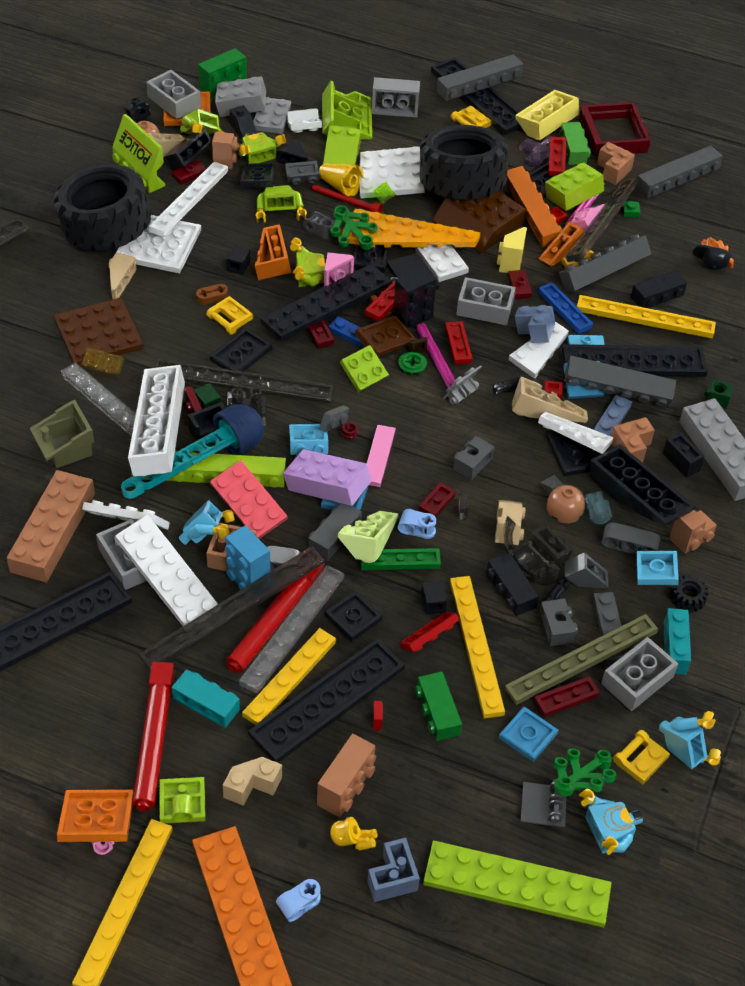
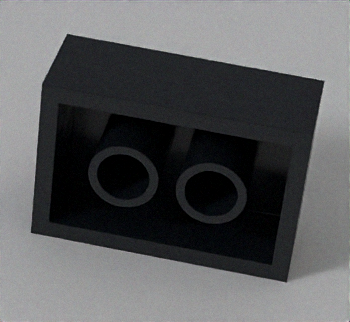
(414, 297)

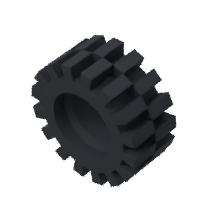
(685, 601)

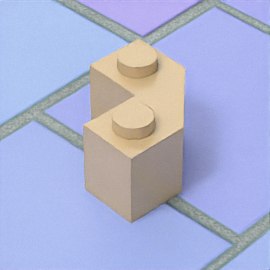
(516, 513)
(257, 774)

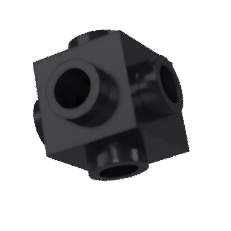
(137, 109)

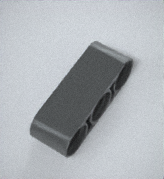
(629, 538)

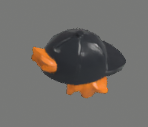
(714, 254)

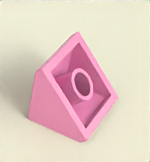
(337, 267)

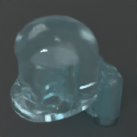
(598, 508)

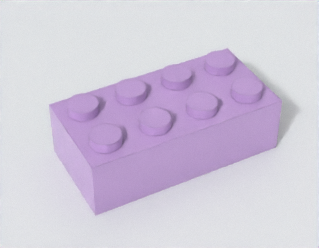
(327, 477)

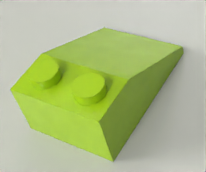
(342, 145)

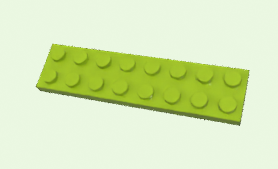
(518, 883)

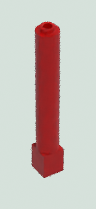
(270, 621)
(153, 735)

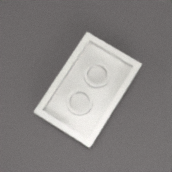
(442, 261)

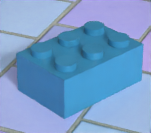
(246, 557)

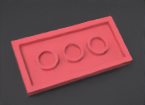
(248, 499)

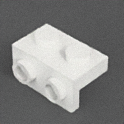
(304, 119)

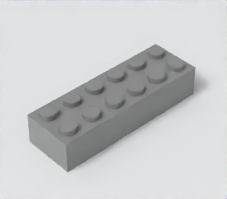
(718, 442)

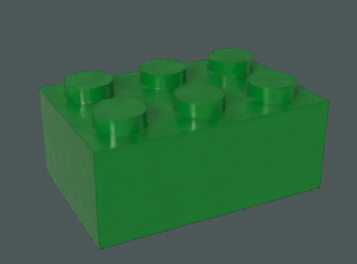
(222, 68)

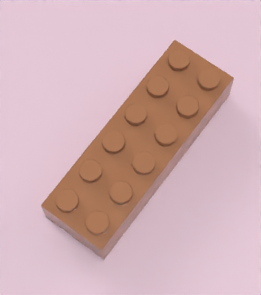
(50, 526)

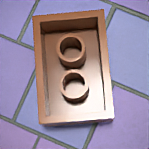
(346, 775)

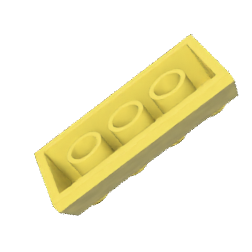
(548, 114)

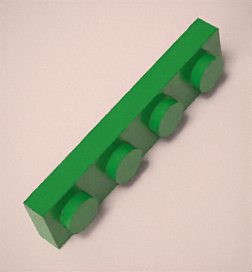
(405, 559)

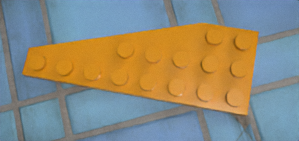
(413, 233)

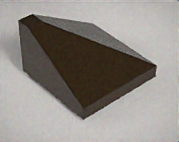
(418, 345)

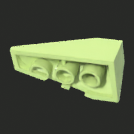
(368, 537)

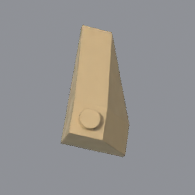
(533, 402)

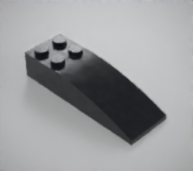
(638, 486)

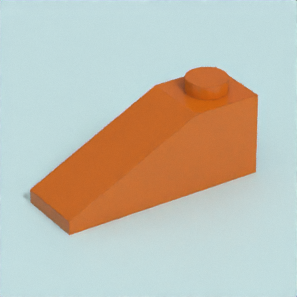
(561, 244)

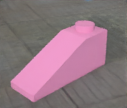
(585, 217)

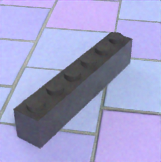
(479, 77)
(679, 171)
(605, 263)
(619, 381)

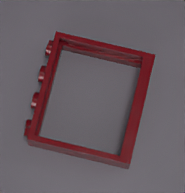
(609, 111)

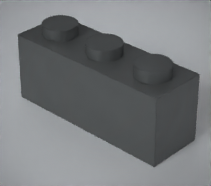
(325, 538)

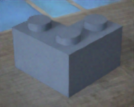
(536, 321)
(397, 875)

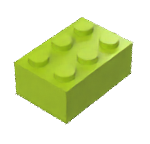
(574, 186)

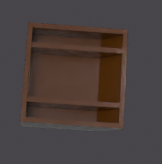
(490, 216)

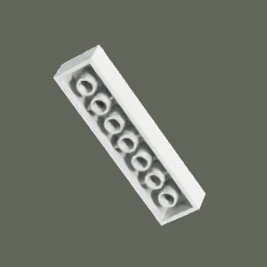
(157, 421)

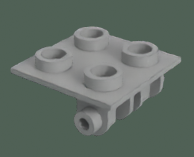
(462, 387)

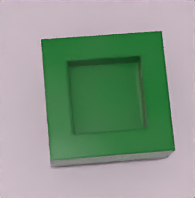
(631, 209)

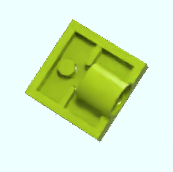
(364, 368)
(182, 800)

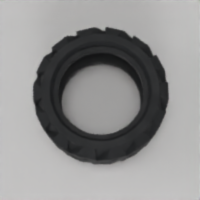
(463, 162)
(104, 227)

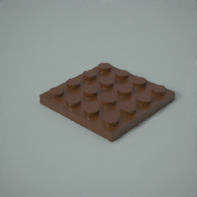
(98, 327)

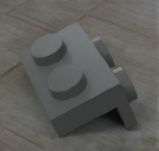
(302, 172)

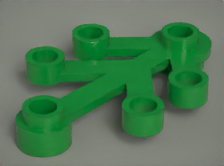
(341, 215)
(567, 785)

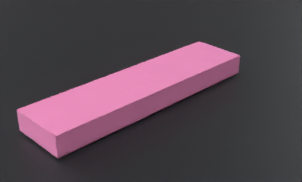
(379, 453)

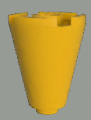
(342, 177)

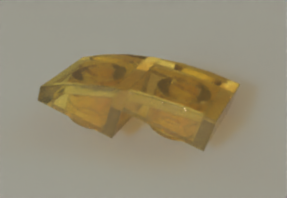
(103, 361)

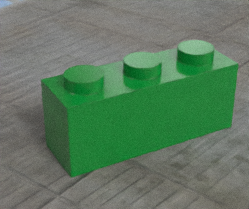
(438, 706)

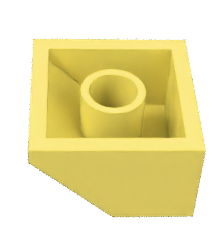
(511, 251)

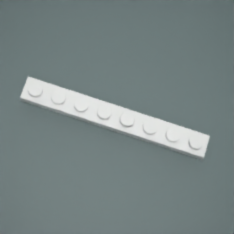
(188, 199)

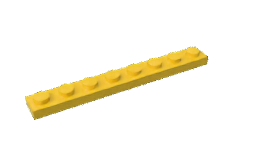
(646, 316)
(477, 647)
(123, 905)

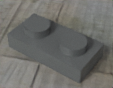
(334, 418)

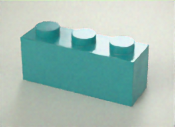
(678, 638)
(206, 698)

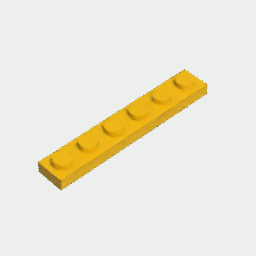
(289, 677)

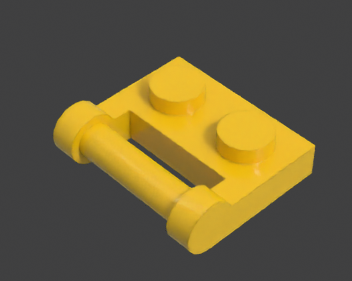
(471, 116)
(233, 311)
(646, 762)

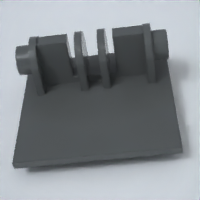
(542, 805)

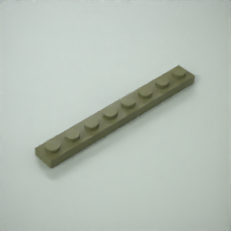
(580, 659)

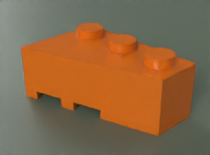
(272, 254)

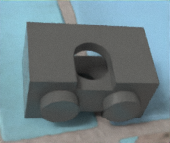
(474, 458)
(557, 622)

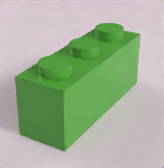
(575, 143)

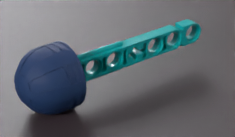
(236, 430)

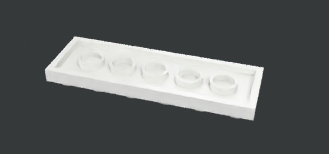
(165, 570)

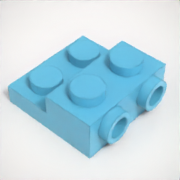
(308, 438)
(657, 568)

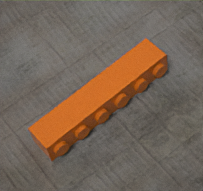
(537, 212)

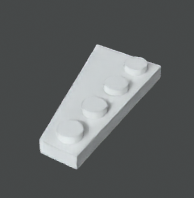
(533, 356)
(577, 432)
(129, 513)

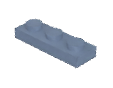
(613, 415)

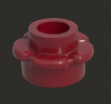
(349, 430)

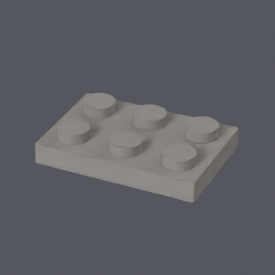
(274, 116)

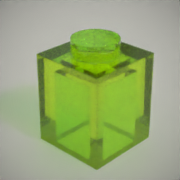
(384, 192)

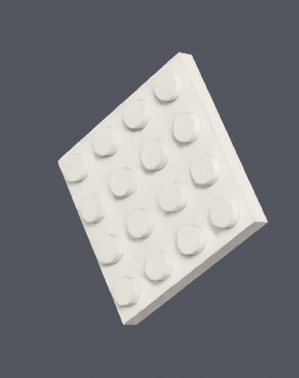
(395, 166)
(164, 252)

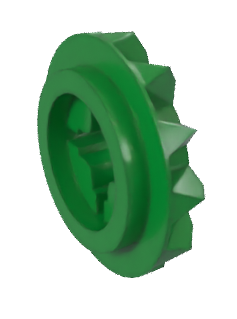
(406, 360)

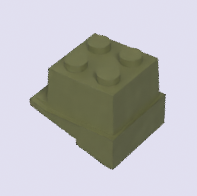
(64, 435)

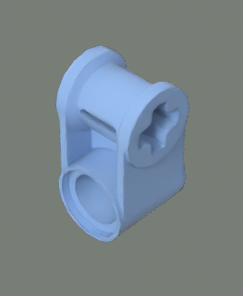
(416, 523)
(296, 901)

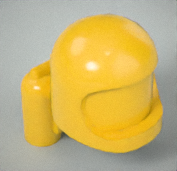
(348, 833)

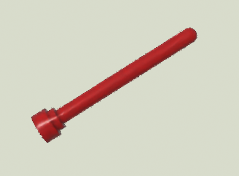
(374, 207)

